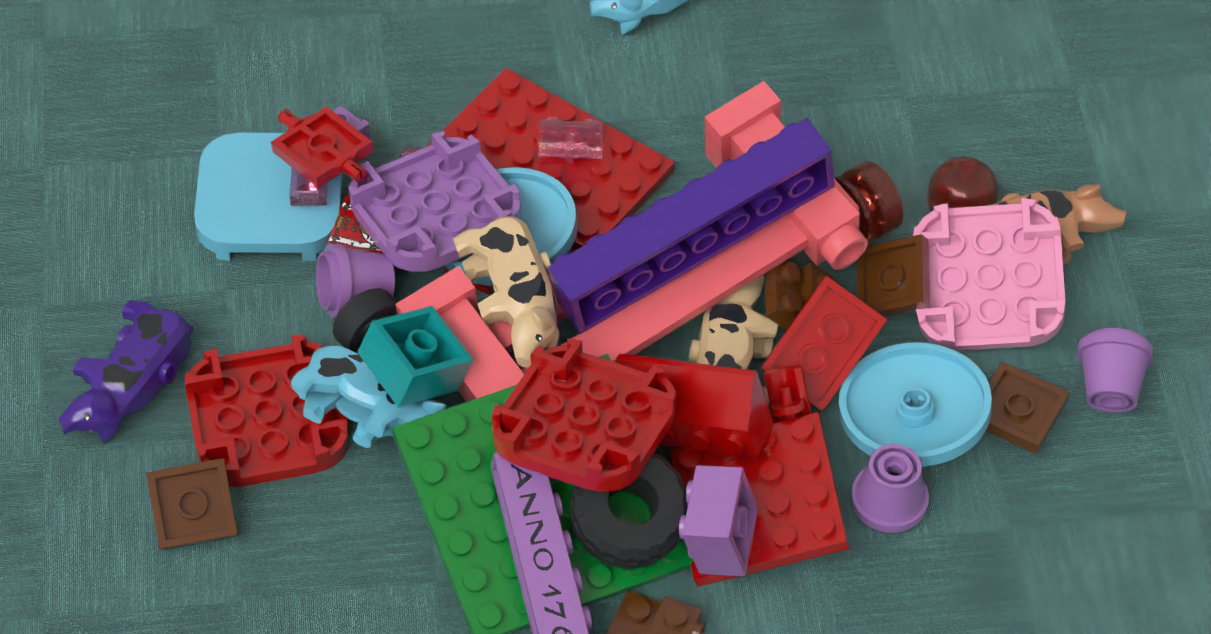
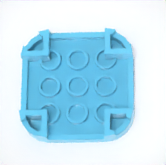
(246, 201)

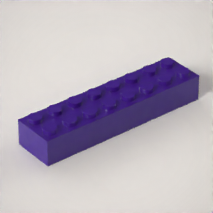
(692, 225)

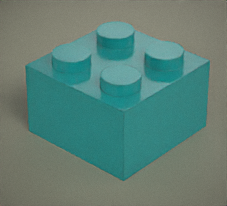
(415, 356)

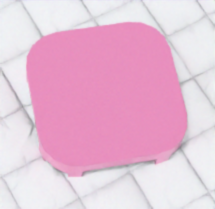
(993, 276)

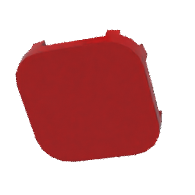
(584, 418)
(255, 420)

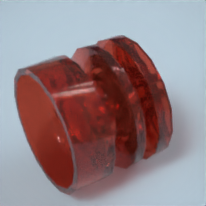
(876, 196)

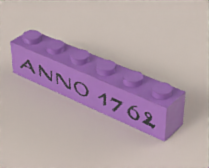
(540, 550)

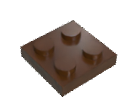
(895, 276)
(1023, 407)
(191, 504)

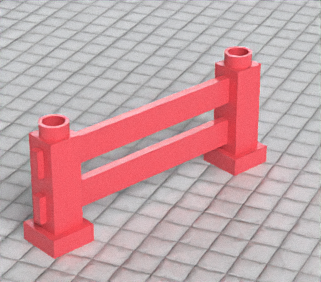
(822, 228)

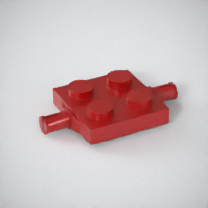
(322, 146)

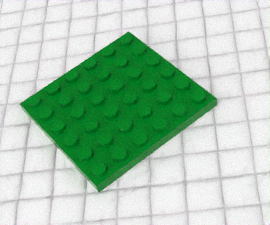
(453, 480)

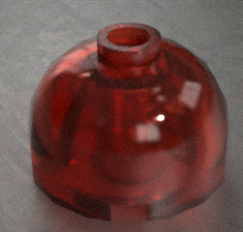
(962, 184)

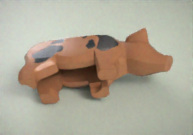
(1075, 212)

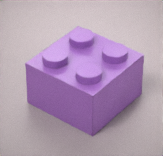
(719, 520)

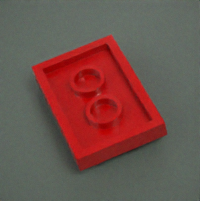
(826, 340)

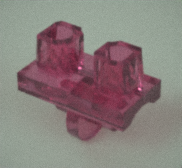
(570, 139)

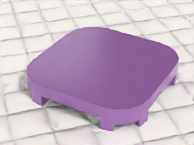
(430, 198)

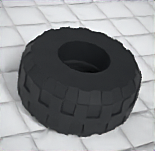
(626, 544)

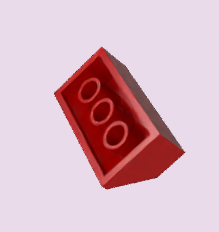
(715, 406)

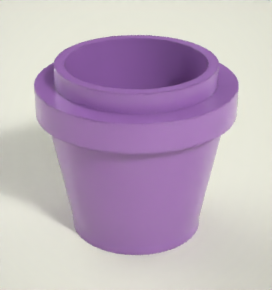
(347, 272)
(1114, 368)
(891, 490)

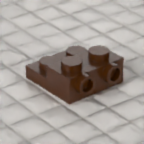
(789, 289)
(647, 616)

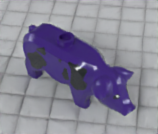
(134, 372)

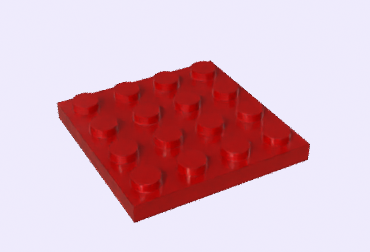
(794, 494)

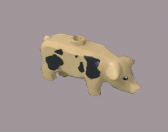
(519, 281)
(735, 332)

